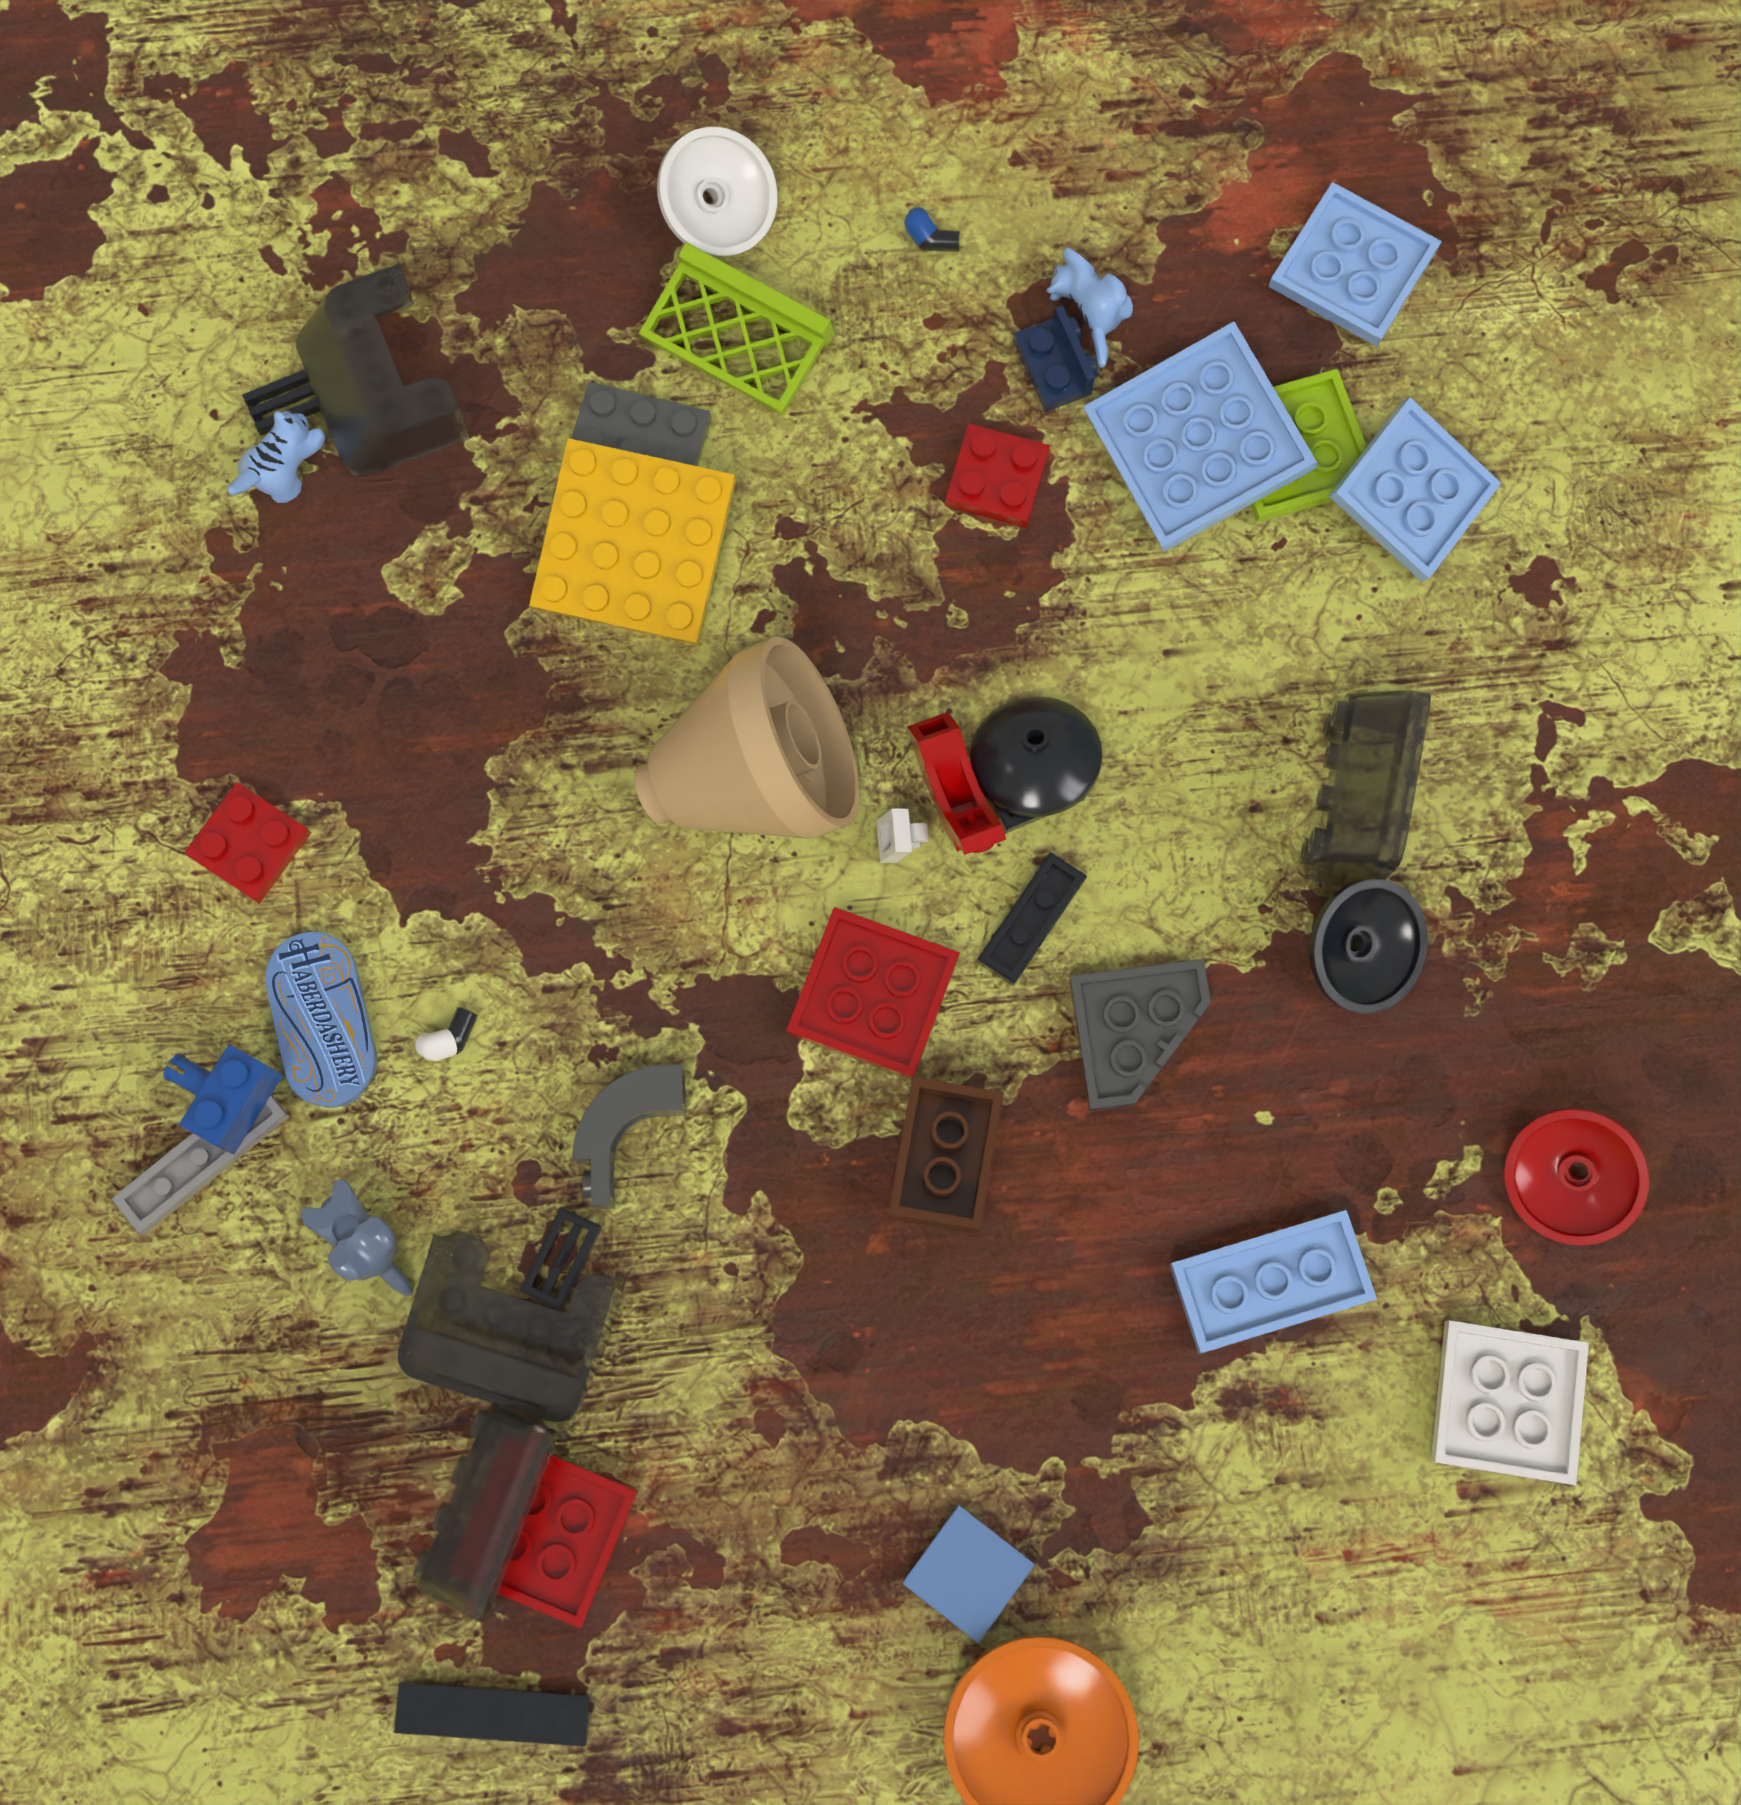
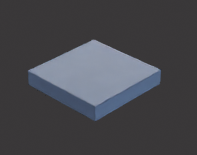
(968, 1574)

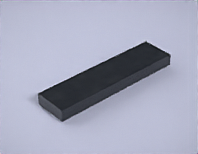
(493, 1713)

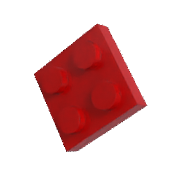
(997, 475)
(247, 843)

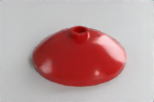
(1569, 1205)

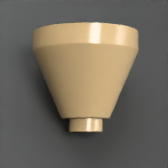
(756, 752)

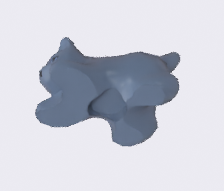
(360, 1243)

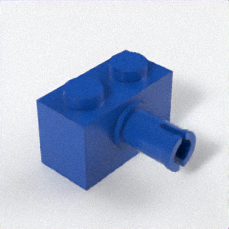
(226, 1097)

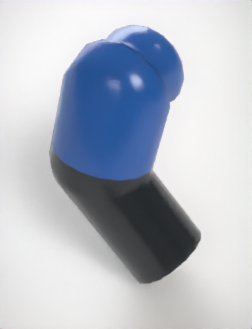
(927, 235)

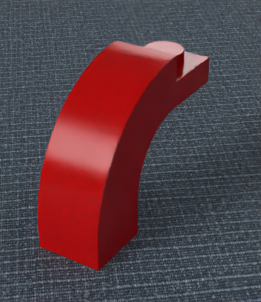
(953, 785)

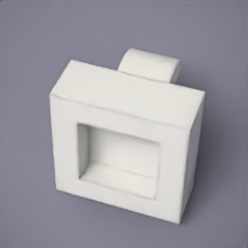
(898, 836)

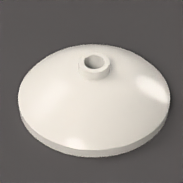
(735, 177)

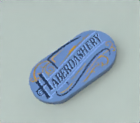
(321, 1019)

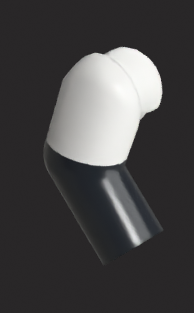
(449, 1041)

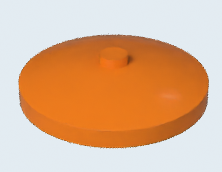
(1040, 1727)

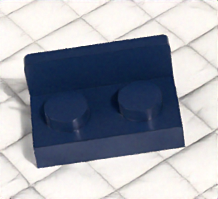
(1056, 360)

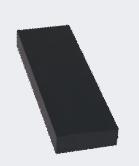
(1031, 919)

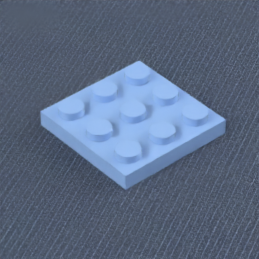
(1354, 264)
(1415, 489)

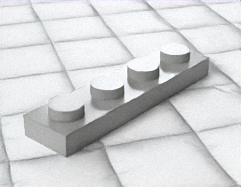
(187, 1171)

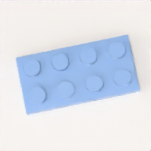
(1272, 1281)

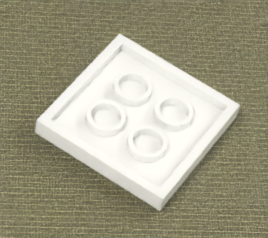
(1510, 1402)

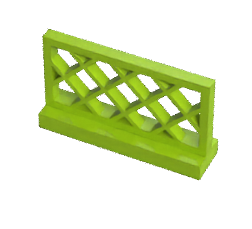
(761, 303)

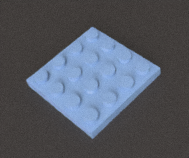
(1200, 437)

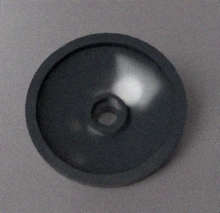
(1042, 776)
(1385, 949)

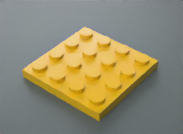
(633, 541)

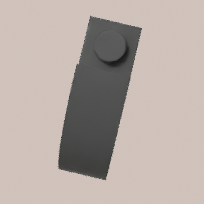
(619, 1106)

